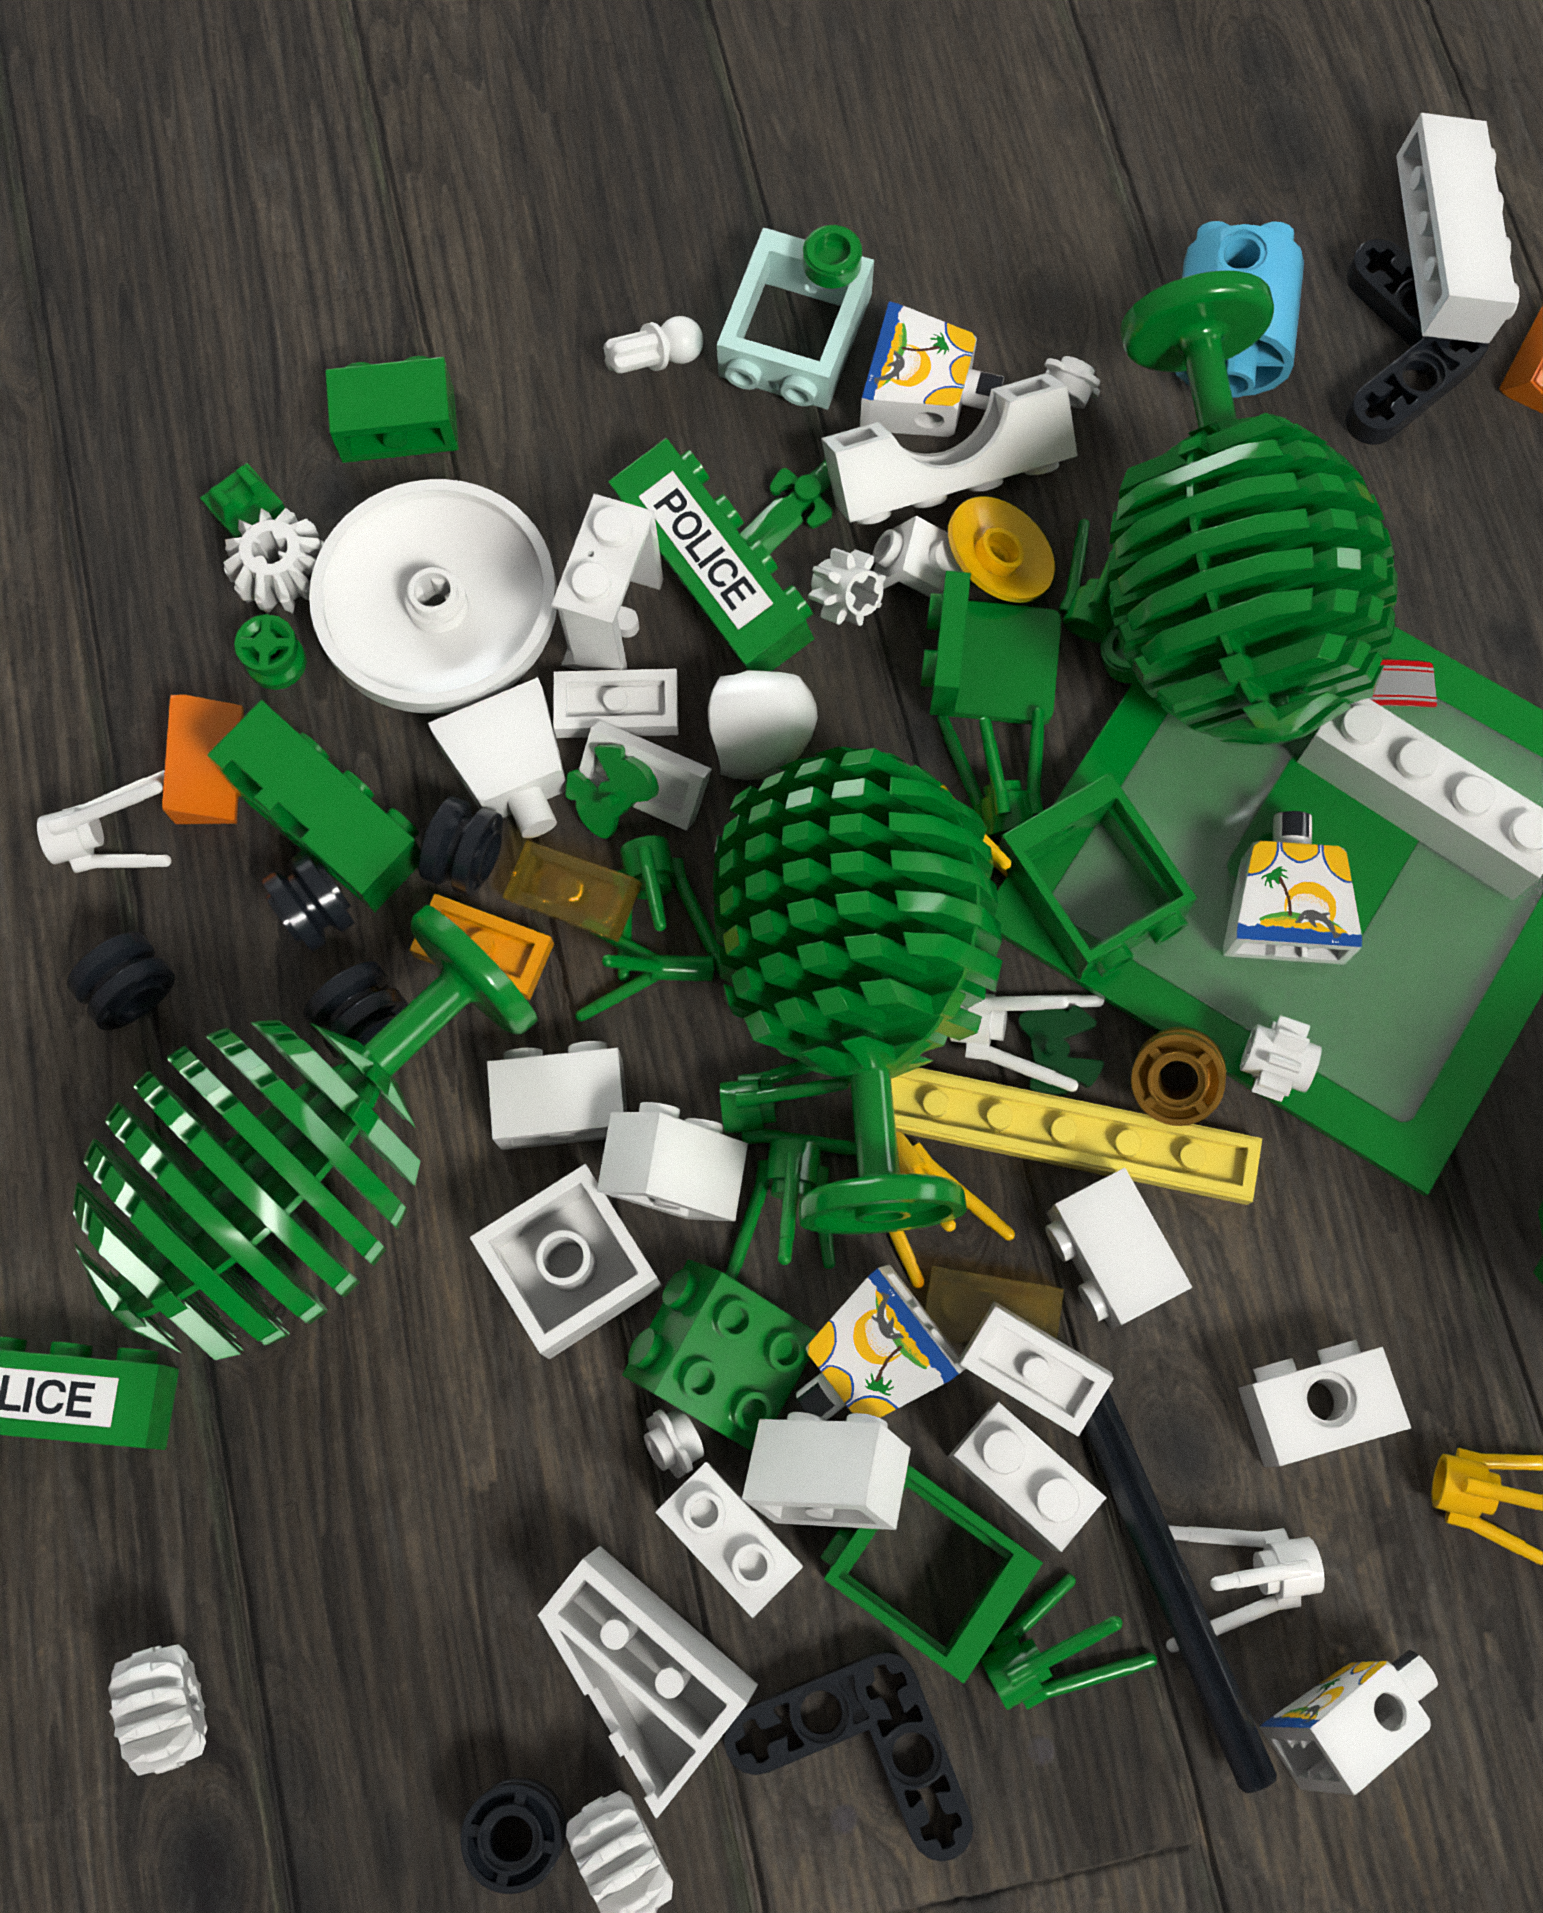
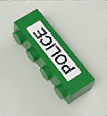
(713, 559)
(85, 1397)

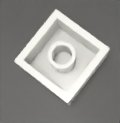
(565, 1262)

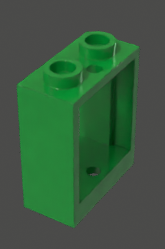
(1064, 821)
(985, 1614)

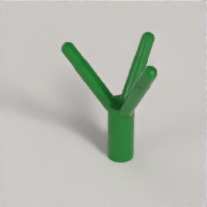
(655, 968)

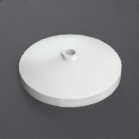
(433, 595)

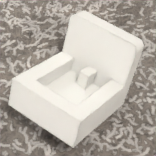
(915, 556)

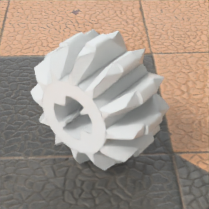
(254, 554)
(157, 1709)
(619, 1856)

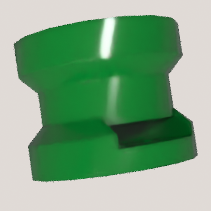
(261, 639)

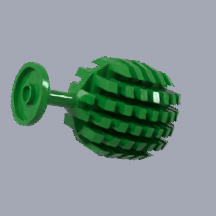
(1251, 549)
(851, 943)
(269, 1165)

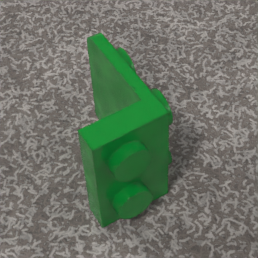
(989, 656)
(720, 1352)

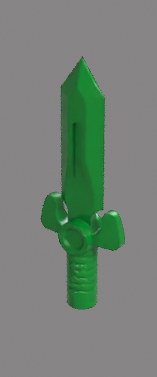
(784, 514)

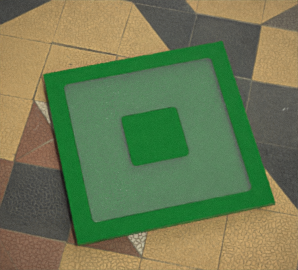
(1443, 958)

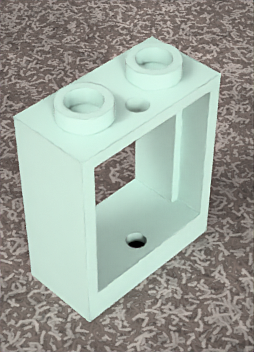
(798, 379)

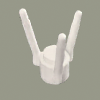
(78, 831)
(993, 1027)
(1282, 1569)

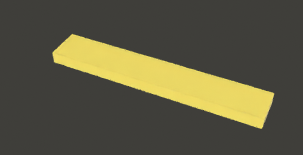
(1076, 1134)

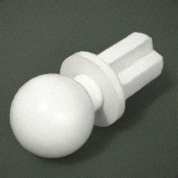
(675, 341)

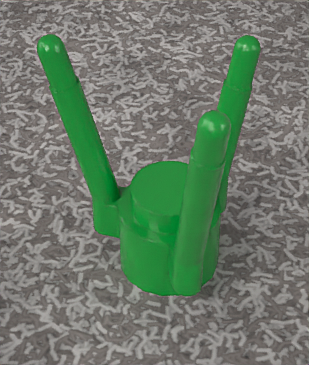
(1086, 606)
(1004, 801)
(652, 864)
(753, 1099)
(791, 1172)
(1020, 1668)

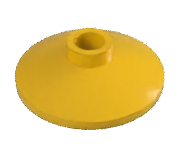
(1001, 549)

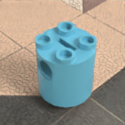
(1278, 260)

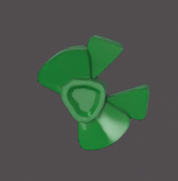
(626, 785)

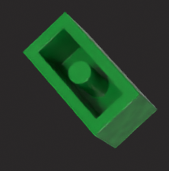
(392, 409)

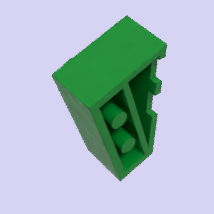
(317, 806)

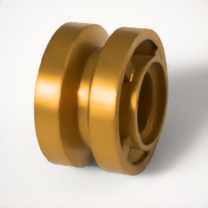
(1172, 1105)

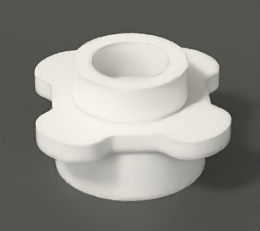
(1078, 378)
(673, 1441)

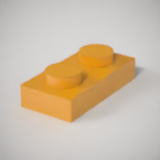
(514, 948)

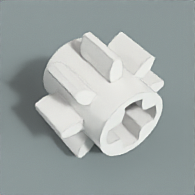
(847, 586)
(1280, 1058)

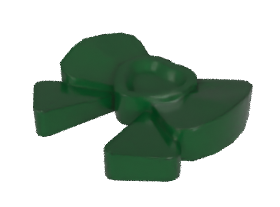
(1048, 1048)

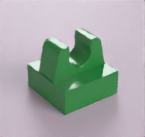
(241, 499)

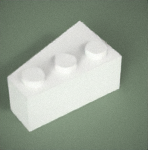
(646, 1671)

